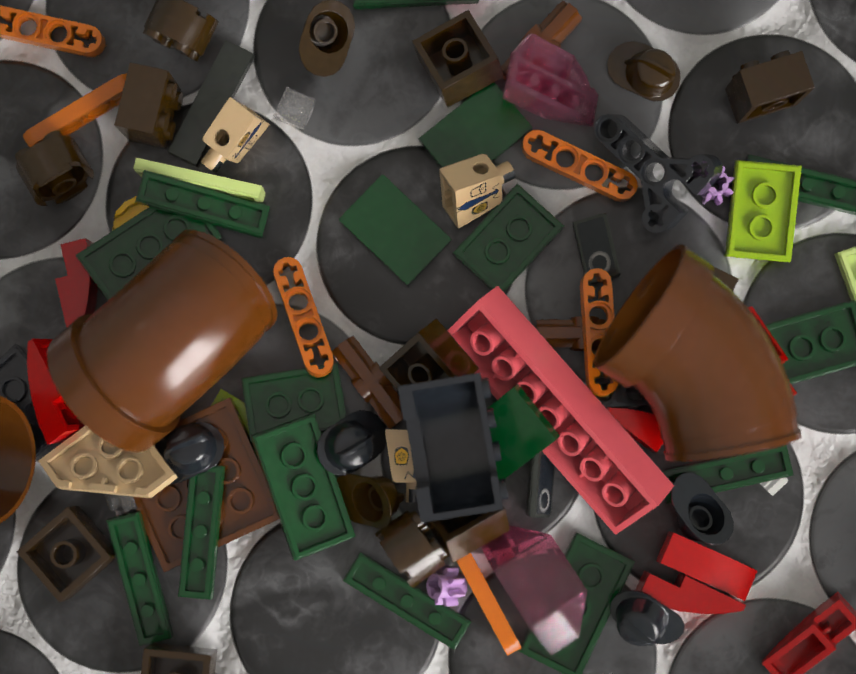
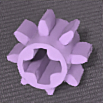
(713, 194)
(446, 586)

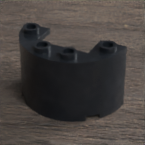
(453, 447)

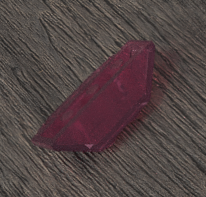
(549, 83)
(539, 584)

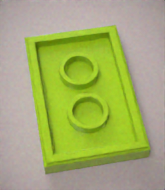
(763, 211)

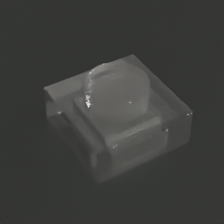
(294, 108)
(120, 503)

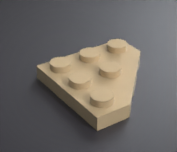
(96, 466)

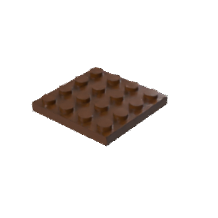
(245, 498)

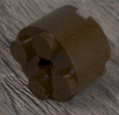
(180, 27)
(53, 169)
(410, 547)

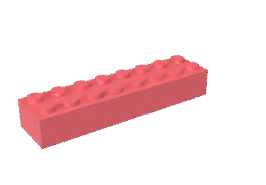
(592, 445)

